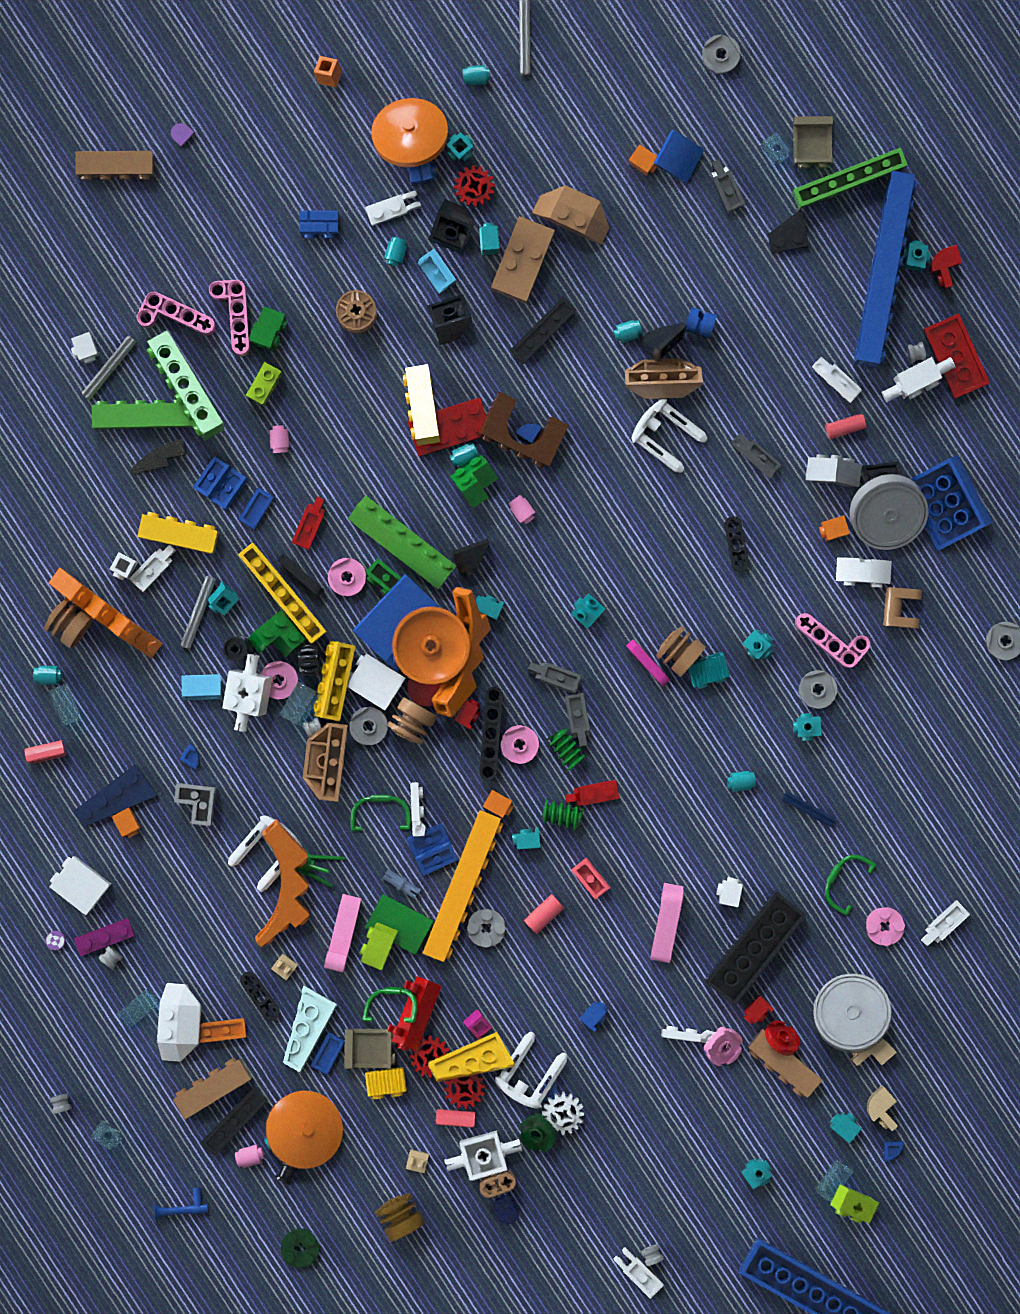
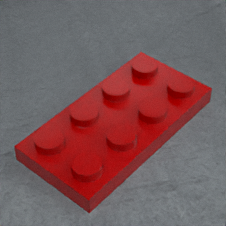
(952, 340)
(455, 426)

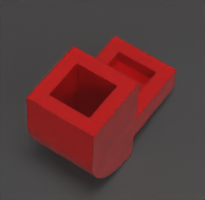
(942, 261)

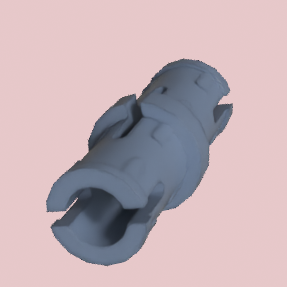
(401, 883)

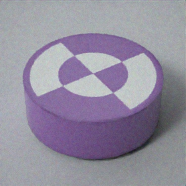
(55, 940)

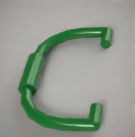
(380, 798)
(833, 875)
(391, 991)

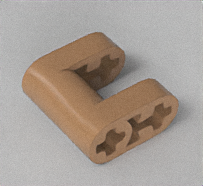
(893, 607)
(503, 1185)

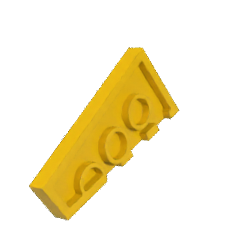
(476, 1058)

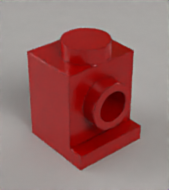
(468, 713)
(757, 1010)

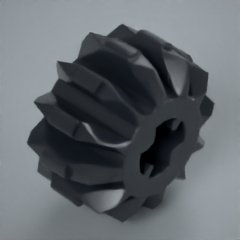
(309, 660)

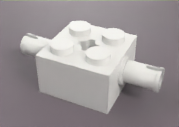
(921, 376)
(251, 682)
(475, 1165)

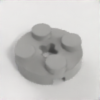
(721, 43)
(996, 647)
(807, 685)
(371, 715)
(497, 928)

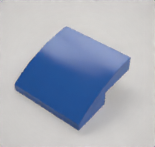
(679, 156)
(220, 483)
(433, 849)

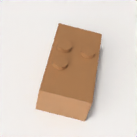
(522, 260)

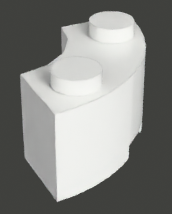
(863, 571)

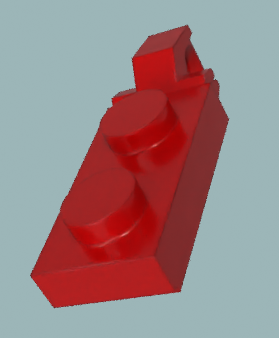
(309, 524)
(594, 793)

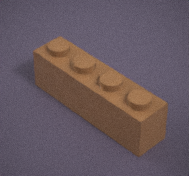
(114, 164)
(789, 1067)
(212, 1088)

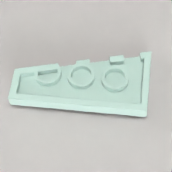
(311, 1019)

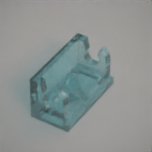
(299, 704)
(65, 705)
(138, 1008)
(836, 1175)

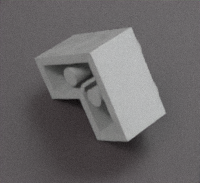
(833, 470)
(202, 799)

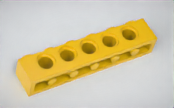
(282, 593)

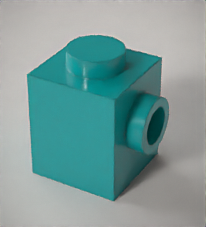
(845, 1126)

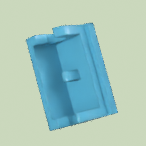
(436, 271)
(201, 687)

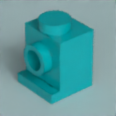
(226, 603)
(489, 606)
(526, 839)

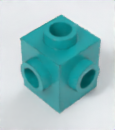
(463, 141)
(916, 256)
(587, 610)
(753, 643)
(814, 723)
(760, 1179)

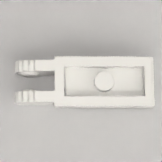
(391, 208)
(640, 1274)

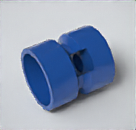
(700, 322)

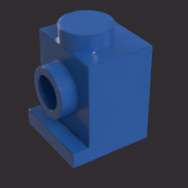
(594, 1014)

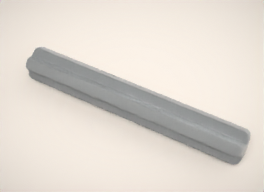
(524, 16)
(109, 367)
(198, 612)

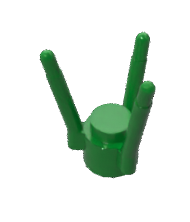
(310, 866)

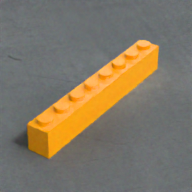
(461, 886)

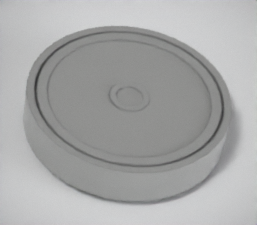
(888, 512)
(852, 1013)

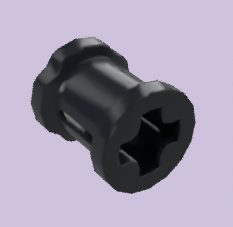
(281, 1176)

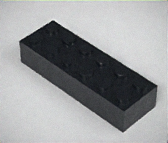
(754, 947)

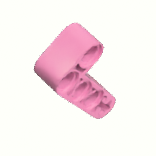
(178, 316)
(235, 318)
(829, 637)
(667, 922)
(343, 933)

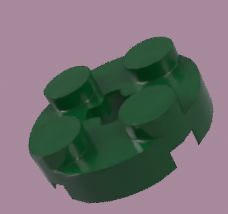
(547, 1133)
(308, 1241)

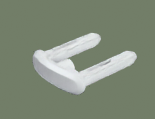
(650, 421)
(243, 849)
(518, 1091)

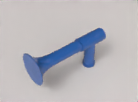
(190, 1209)

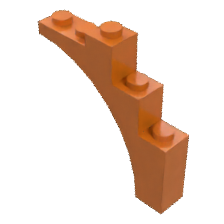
(105, 613)
(457, 690)
(293, 884)

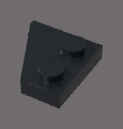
(789, 235)

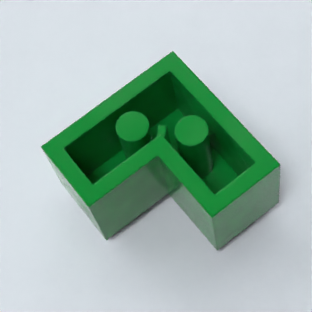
(267, 329)
(473, 479)
(277, 631)

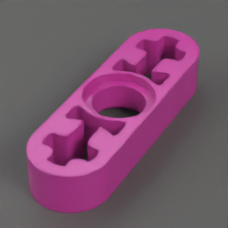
(647, 662)

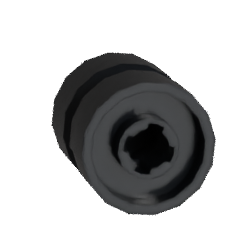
(237, 648)

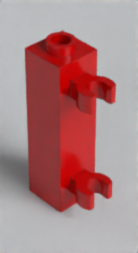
(409, 1034)

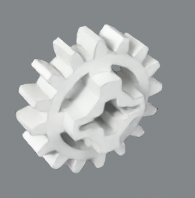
(566, 1105)

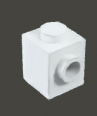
(84, 348)
(123, 566)
(729, 892)

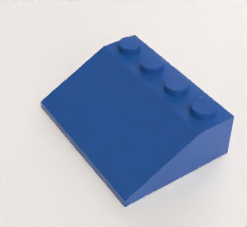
(952, 503)
(381, 622)

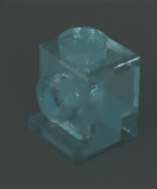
(768, 144)
(99, 1135)

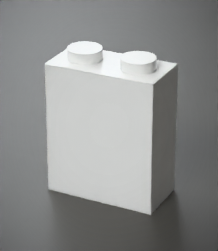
(375, 681)
(79, 884)

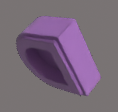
(181, 133)

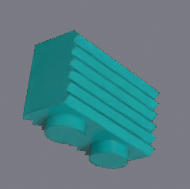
(489, 239)
(708, 670)

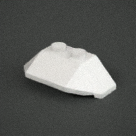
(178, 1022)

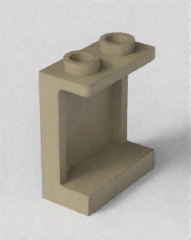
(812, 141)
(368, 1048)

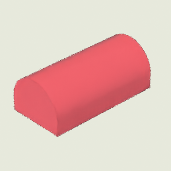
(845, 426)
(45, 752)
(590, 878)
(544, 914)
(455, 1118)

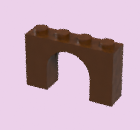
(495, 429)

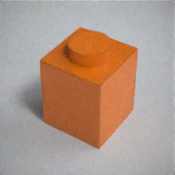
(328, 71)
(643, 160)
(834, 528)
(498, 804)
(126, 823)

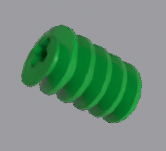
(566, 748)
(562, 815)

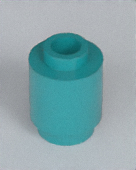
(476, 75)
(395, 251)
(627, 331)
(463, 455)
(47, 675)
(741, 781)

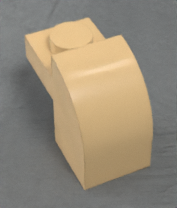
(881, 1052)
(877, 1105)

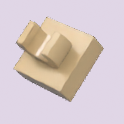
(284, 966)
(417, 1161)

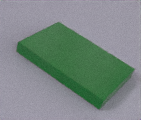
(410, 924)

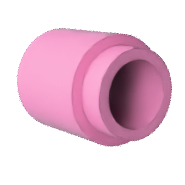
(279, 439)
(522, 509)
(249, 1156)

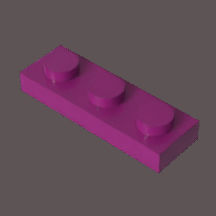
(104, 936)

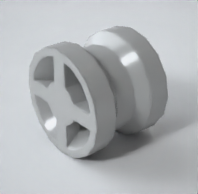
(916, 352)
(312, 727)
(110, 957)
(60, 1103)
(652, 1254)

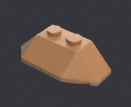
(573, 212)
(663, 379)
(326, 761)

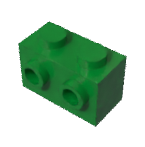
(383, 575)

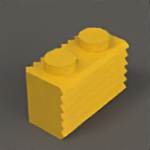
(386, 1082)

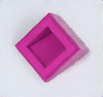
(477, 1024)

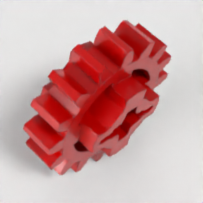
(463, 192)
(421, 1052)
(471, 1093)

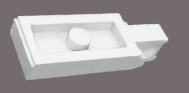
(837, 379)
(152, 568)
(417, 810)
(945, 923)
(689, 1035)

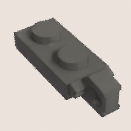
(727, 187)
(756, 455)
(555, 676)
(578, 717)

